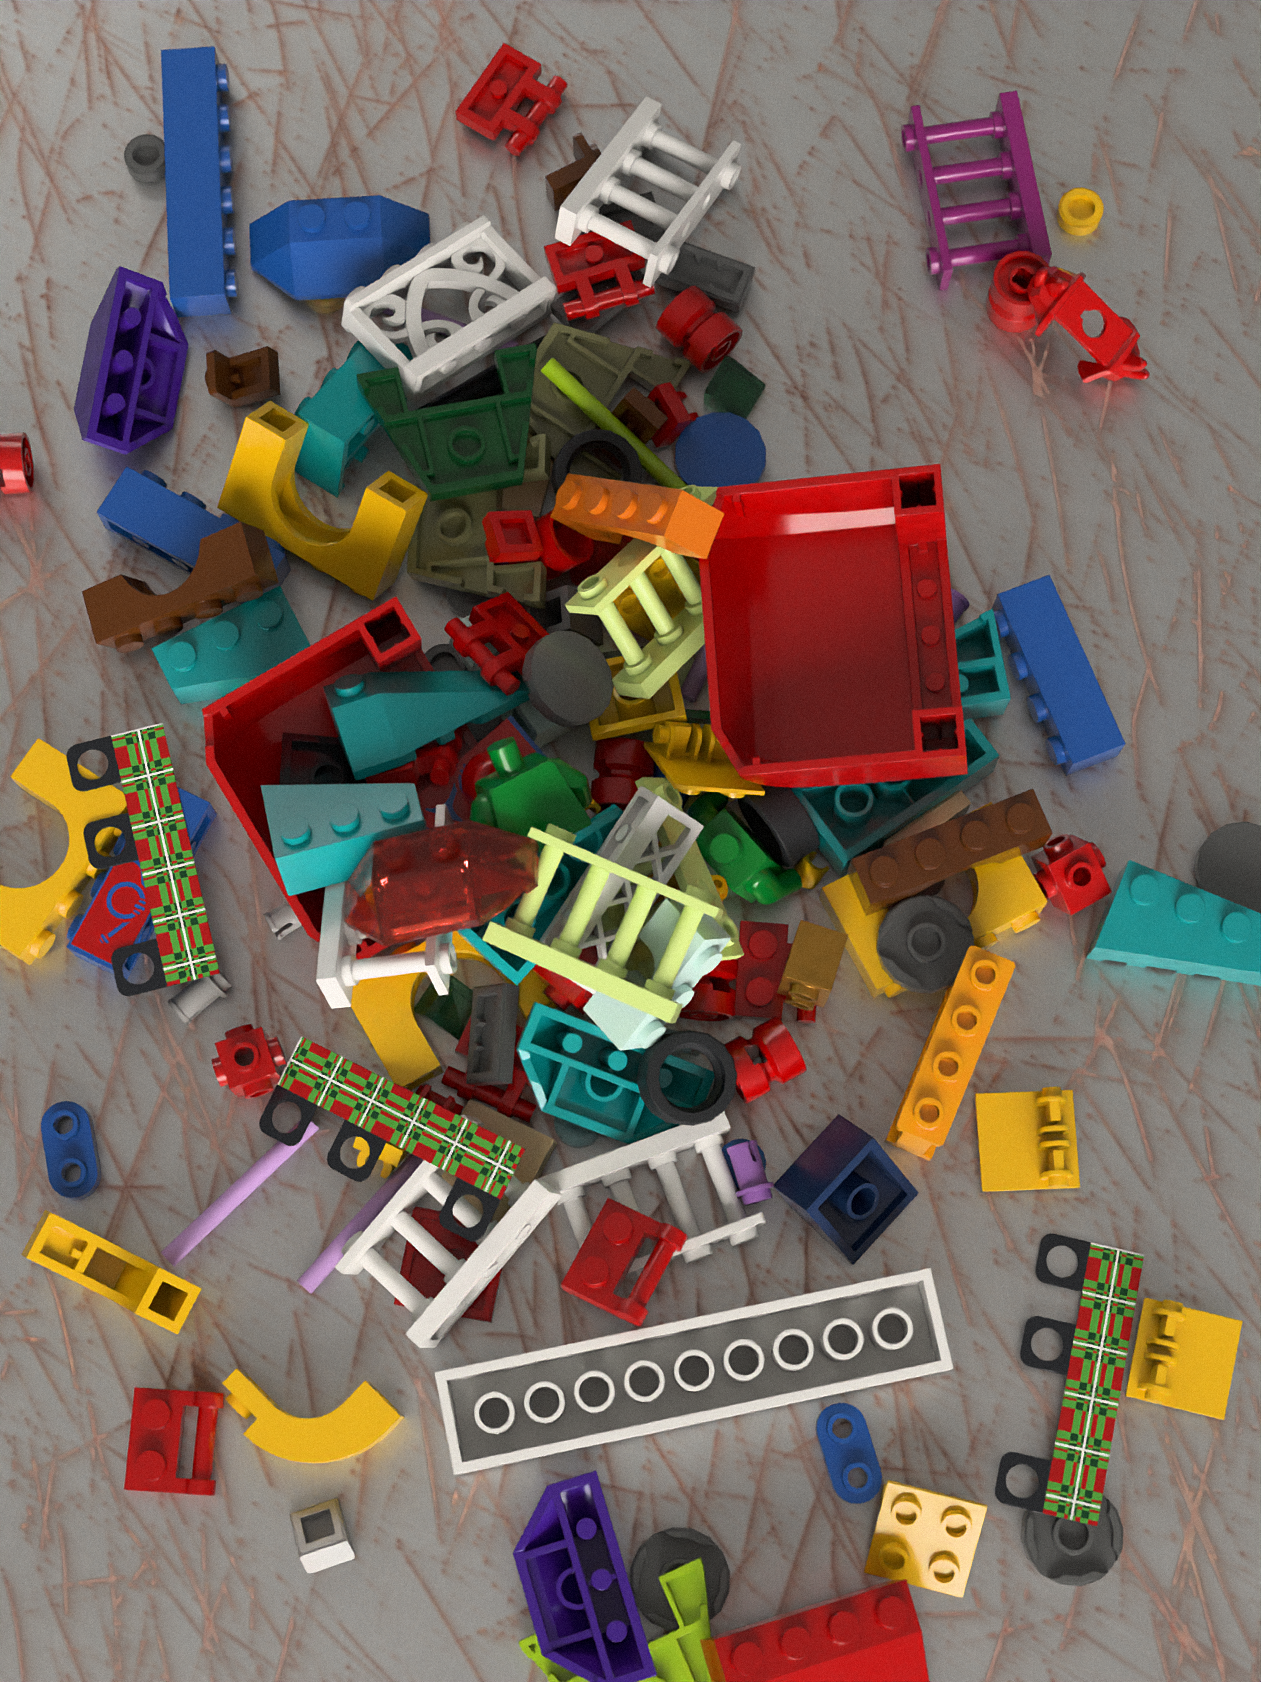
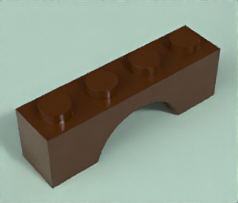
(229, 568)
(969, 841)

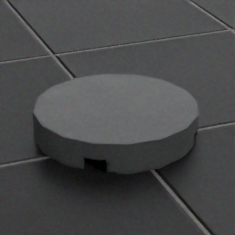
(567, 678)
(1231, 864)
(924, 943)
(1073, 1550)
(666, 1552)

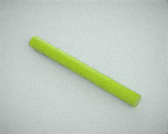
(607, 421)

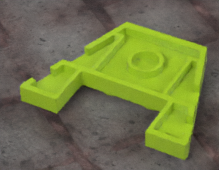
(675, 1654)

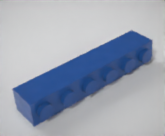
(197, 182)

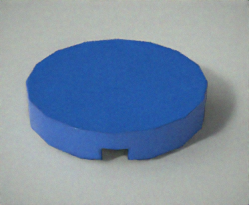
(720, 451)

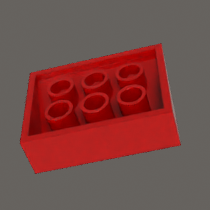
(842, 1639)

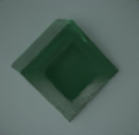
(733, 389)
(447, 1011)

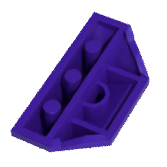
(131, 365)
(581, 1586)

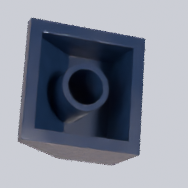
(846, 1188)

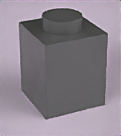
(557, 618)

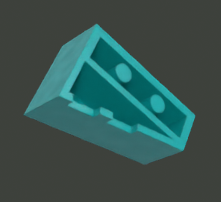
(338, 422)
(231, 648)
(981, 668)
(328, 828)

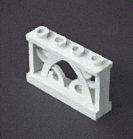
(445, 268)

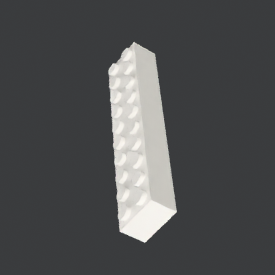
(692, 1371)

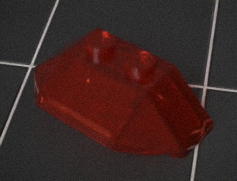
(438, 881)

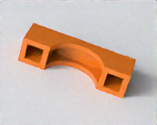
(651, 513)

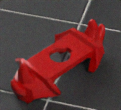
(1063, 298)

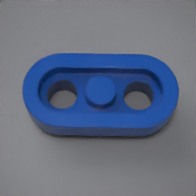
(70, 1149)
(848, 1453)

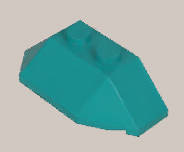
(593, 1083)

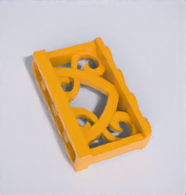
(950, 1053)

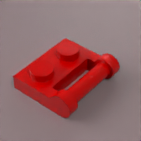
(610, 1254)
(158, 1440)

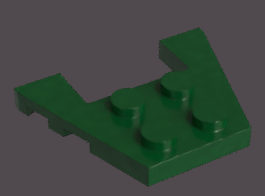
(465, 443)

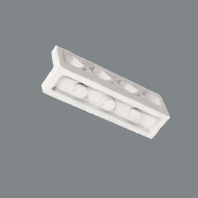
(626, 847)

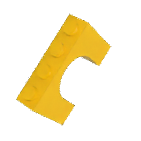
(265, 495)
(1002, 898)
(35, 912)
(389, 1018)

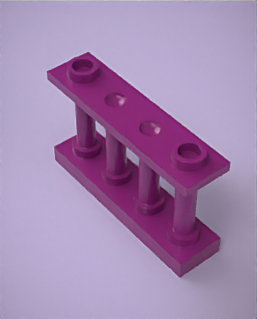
(1012, 164)

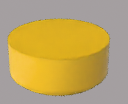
(1079, 211)

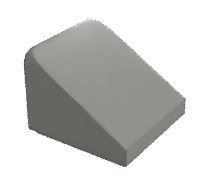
(322, 1536)

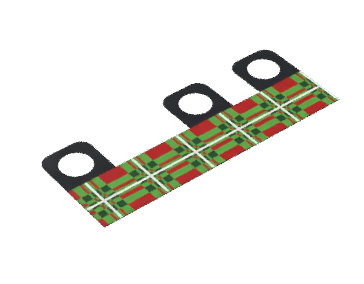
(160, 841)
(390, 1113)
(1094, 1368)

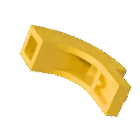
(111, 1271)
(339, 1435)

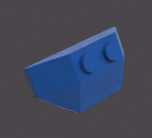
(334, 243)

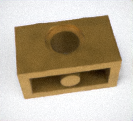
(812, 965)

